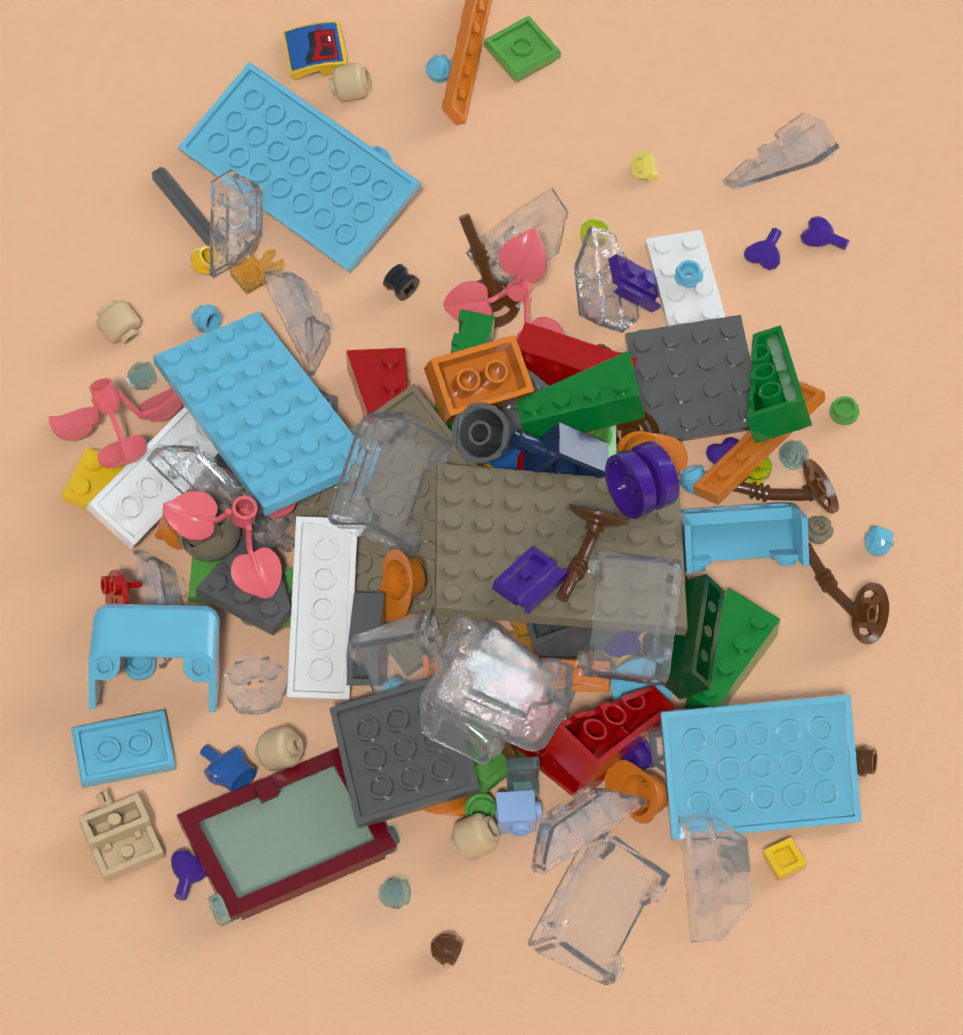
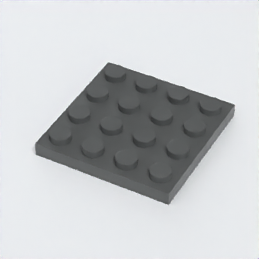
(694, 377)
(390, 763)

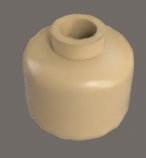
(350, 82)
(118, 322)
(279, 749)
(475, 836)

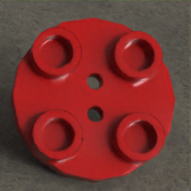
(117, 588)

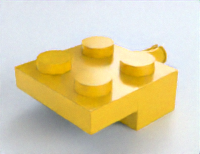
(88, 480)

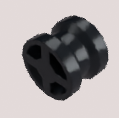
(401, 282)

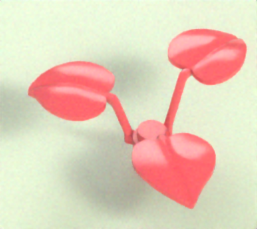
(526, 261)
(107, 400)
(194, 518)

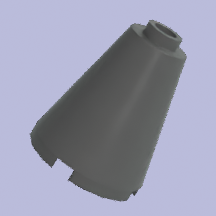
(482, 433)

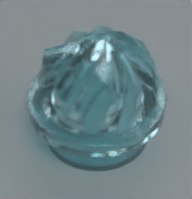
(141, 376)
(793, 454)
(395, 892)

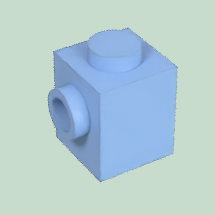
(517, 812)

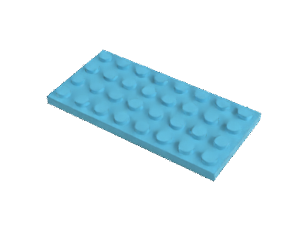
(310, 168)
(259, 411)

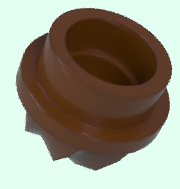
(866, 760)
(446, 949)

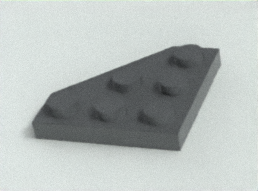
(223, 593)

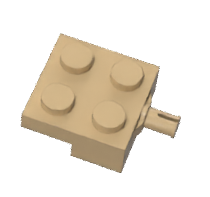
(120, 836)

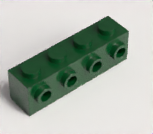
(695, 652)

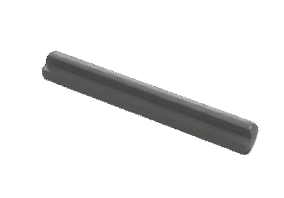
(182, 203)

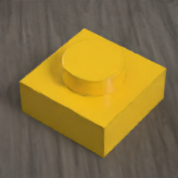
(784, 859)

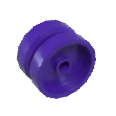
(642, 480)

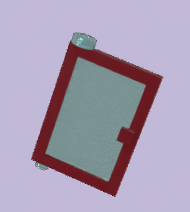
(281, 838)

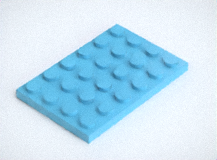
(763, 764)

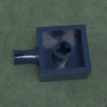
(562, 452)

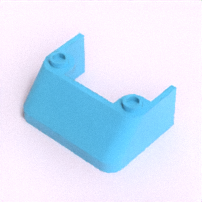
(744, 533)
(155, 632)

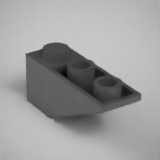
(367, 613)

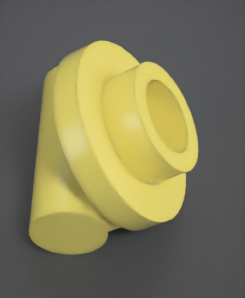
(644, 166)

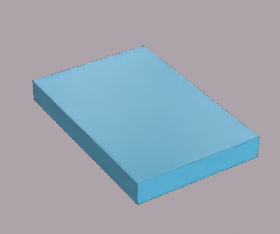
(123, 748)

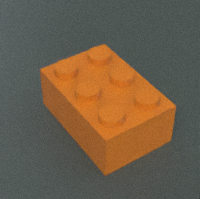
(478, 374)

